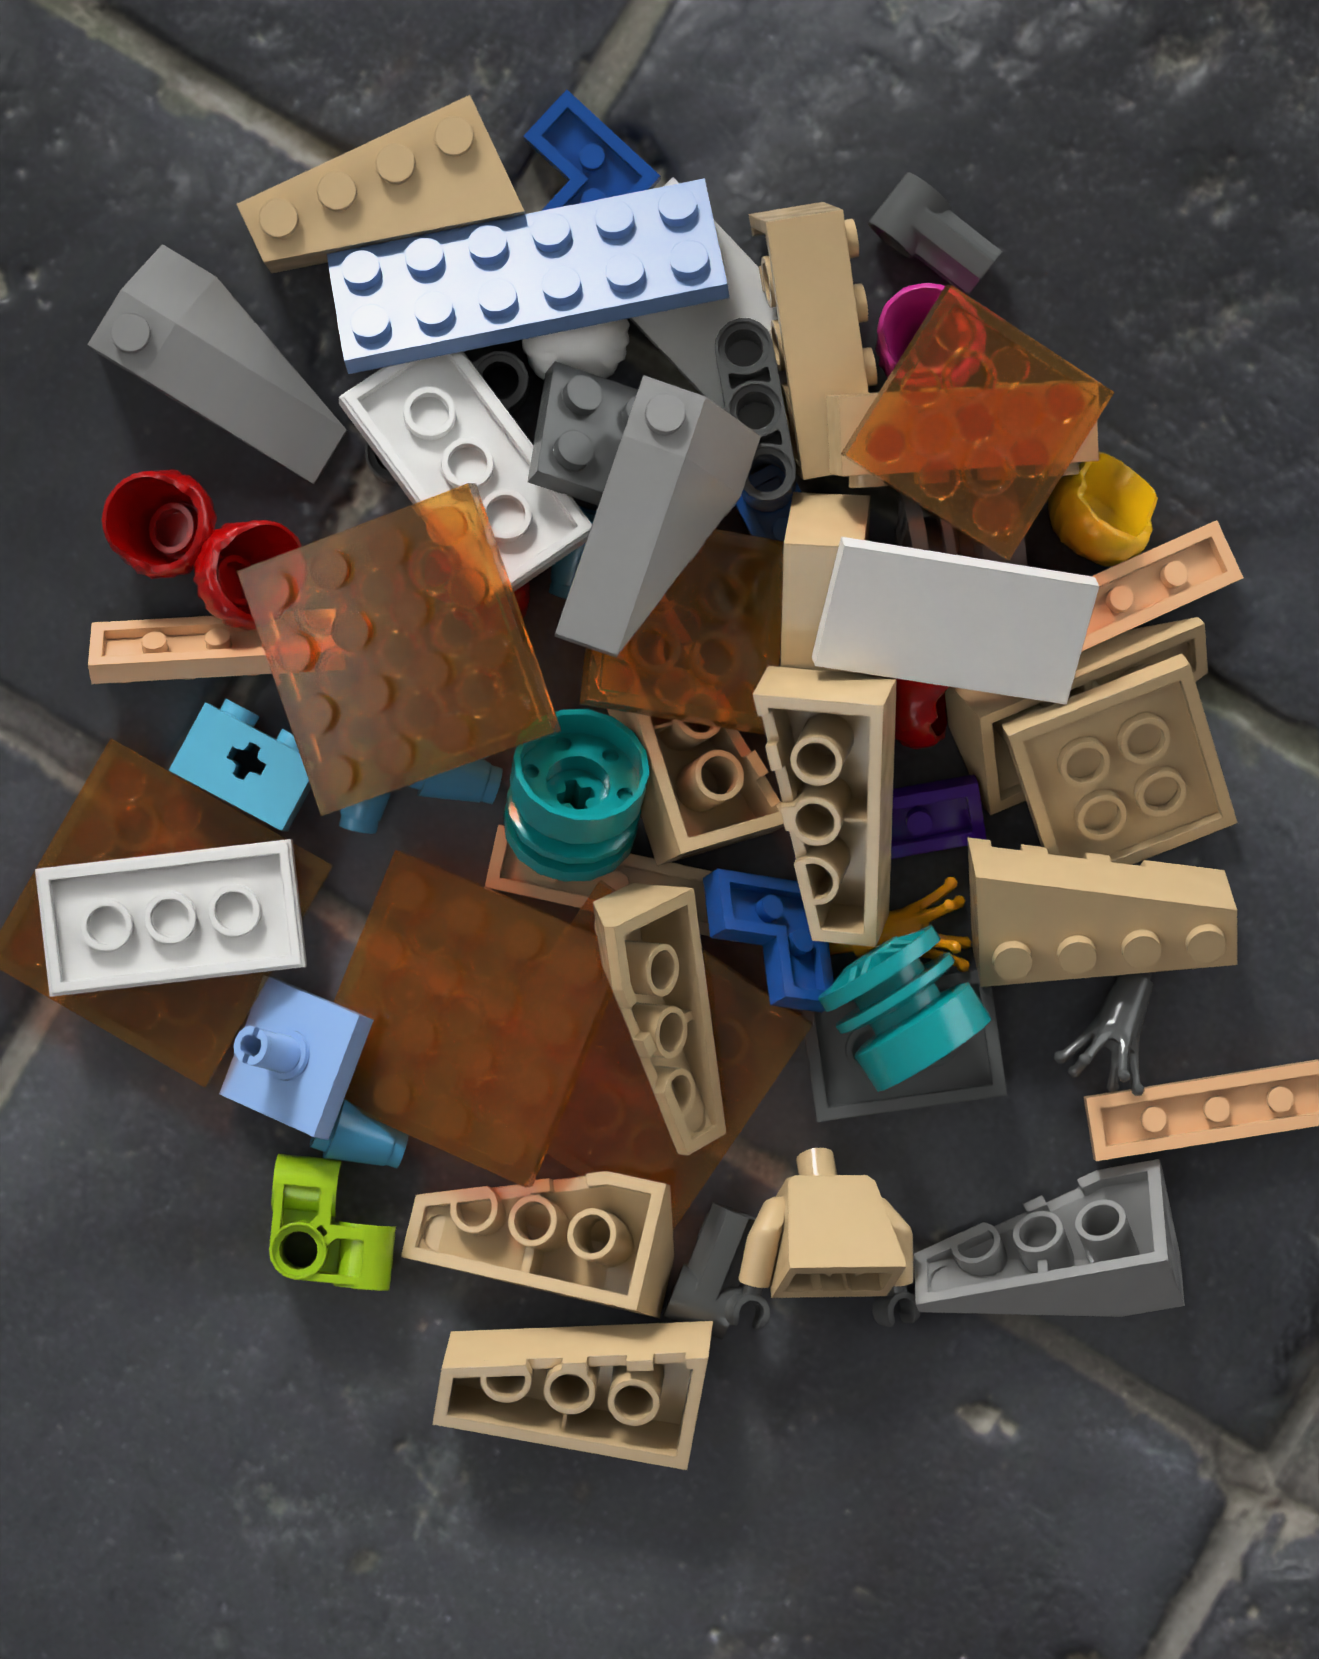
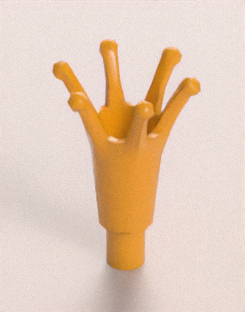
(914, 918)

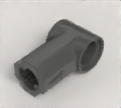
(920, 224)
(712, 1271)

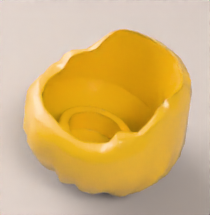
(1103, 511)

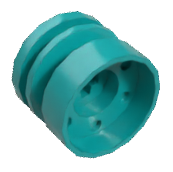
(577, 797)
(904, 1008)

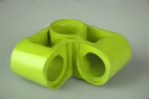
(306, 1202)

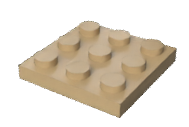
(1122, 767)

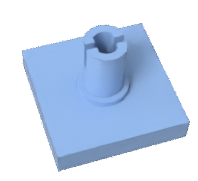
(296, 1057)

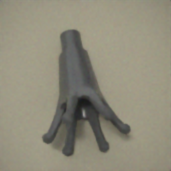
(1118, 1029)

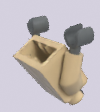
(827, 1240)

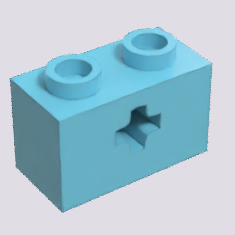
(209, 763)

